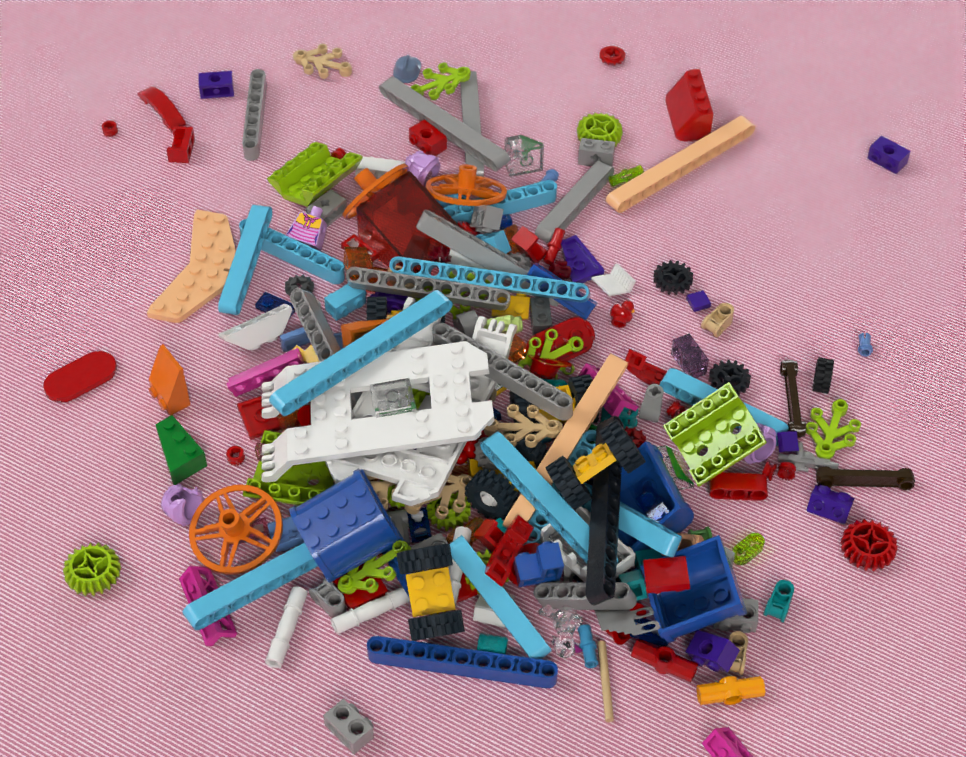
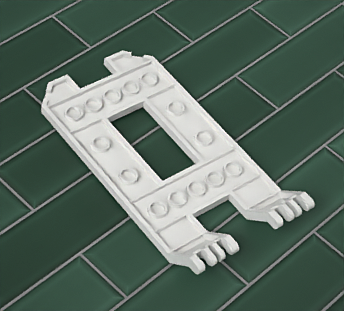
(338, 436)
(425, 470)

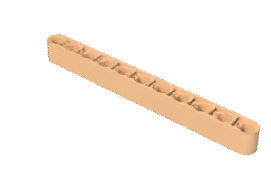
(680, 164)
(574, 428)

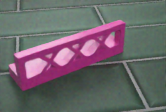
(263, 372)
(618, 398)
(194, 588)
(724, 743)

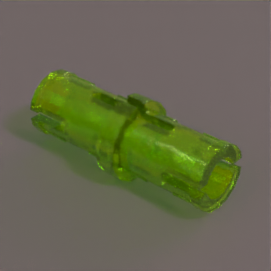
(616, 179)

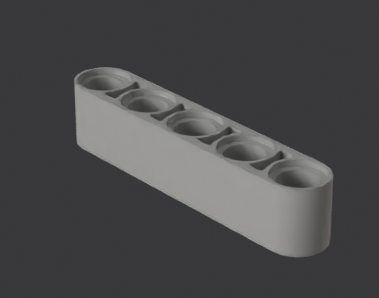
(575, 596)

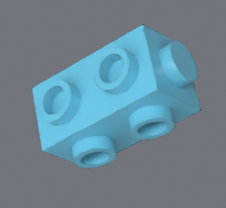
(344, 301)

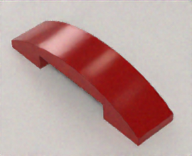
(163, 106)
(643, 370)
(507, 549)

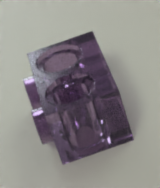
(689, 356)

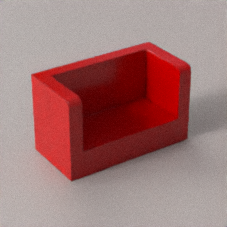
(182, 144)
(527, 243)
(490, 534)

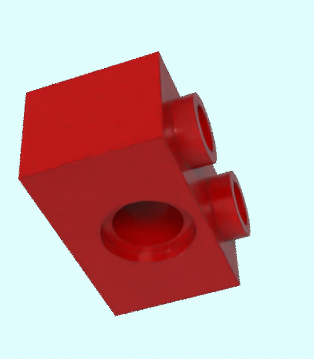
(427, 138)

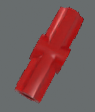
(676, 664)

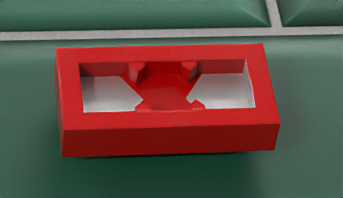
(355, 241)

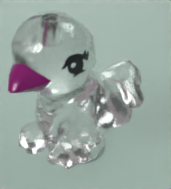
(564, 622)

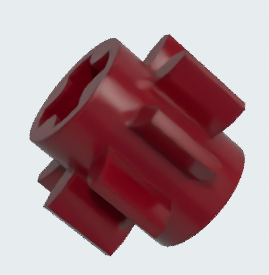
(440, 254)
(560, 269)

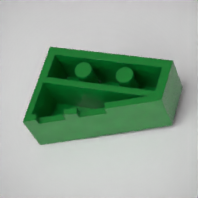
(180, 450)

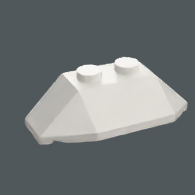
(259, 329)

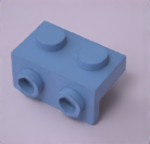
(290, 534)

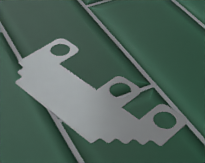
(624, 621)

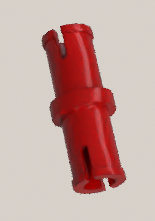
(554, 246)

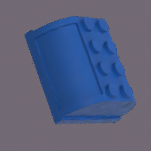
(653, 474)
(344, 525)
(711, 596)

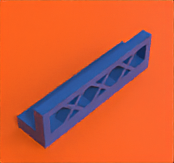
(581, 309)

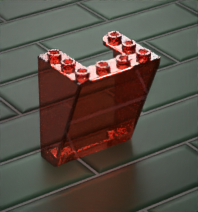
(390, 221)

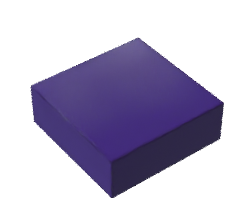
(698, 301)
(788, 441)

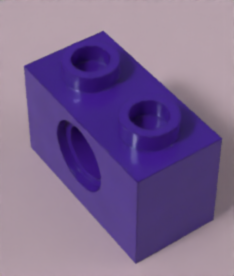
(216, 84)
(888, 154)
(712, 651)

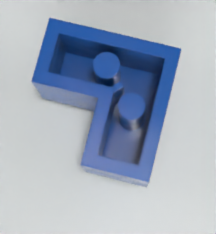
(540, 567)

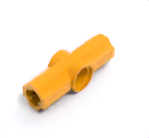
(730, 690)

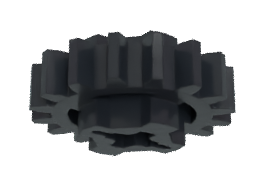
(673, 277)
(732, 373)

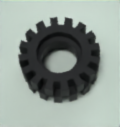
(823, 375)

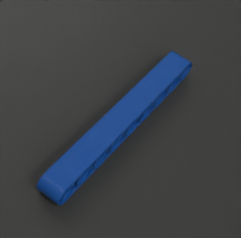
(470, 669)

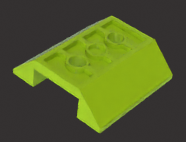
(312, 174)
(711, 426)
(293, 484)

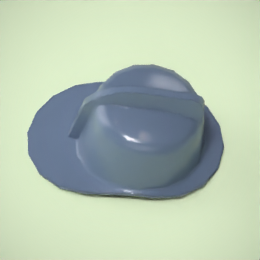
(407, 69)

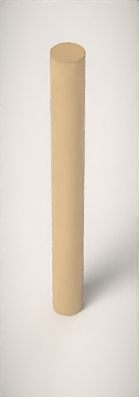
(605, 681)

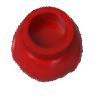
(622, 314)
(468, 452)

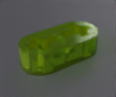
(751, 552)

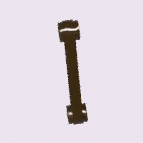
(789, 370)
(901, 478)

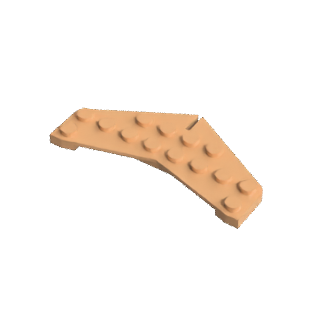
(205, 274)

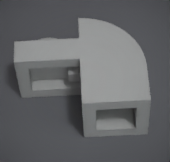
(466, 322)

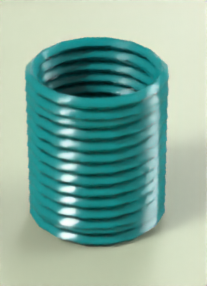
(492, 643)

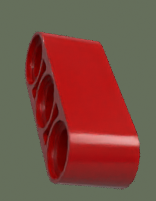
(739, 486)

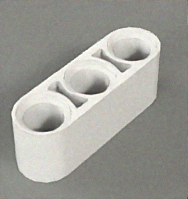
(377, 165)

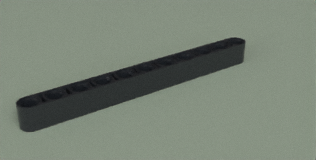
(603, 529)

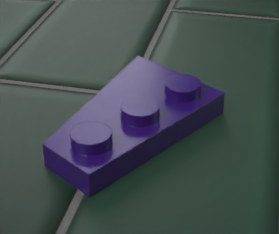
(581, 261)

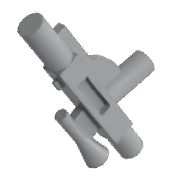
(806, 459)

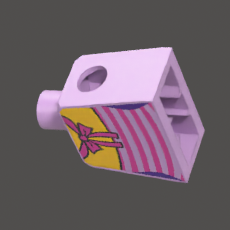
(309, 228)

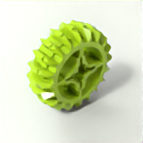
(600, 128)
(82, 578)

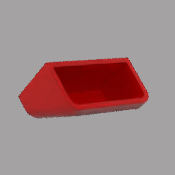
(690, 107)

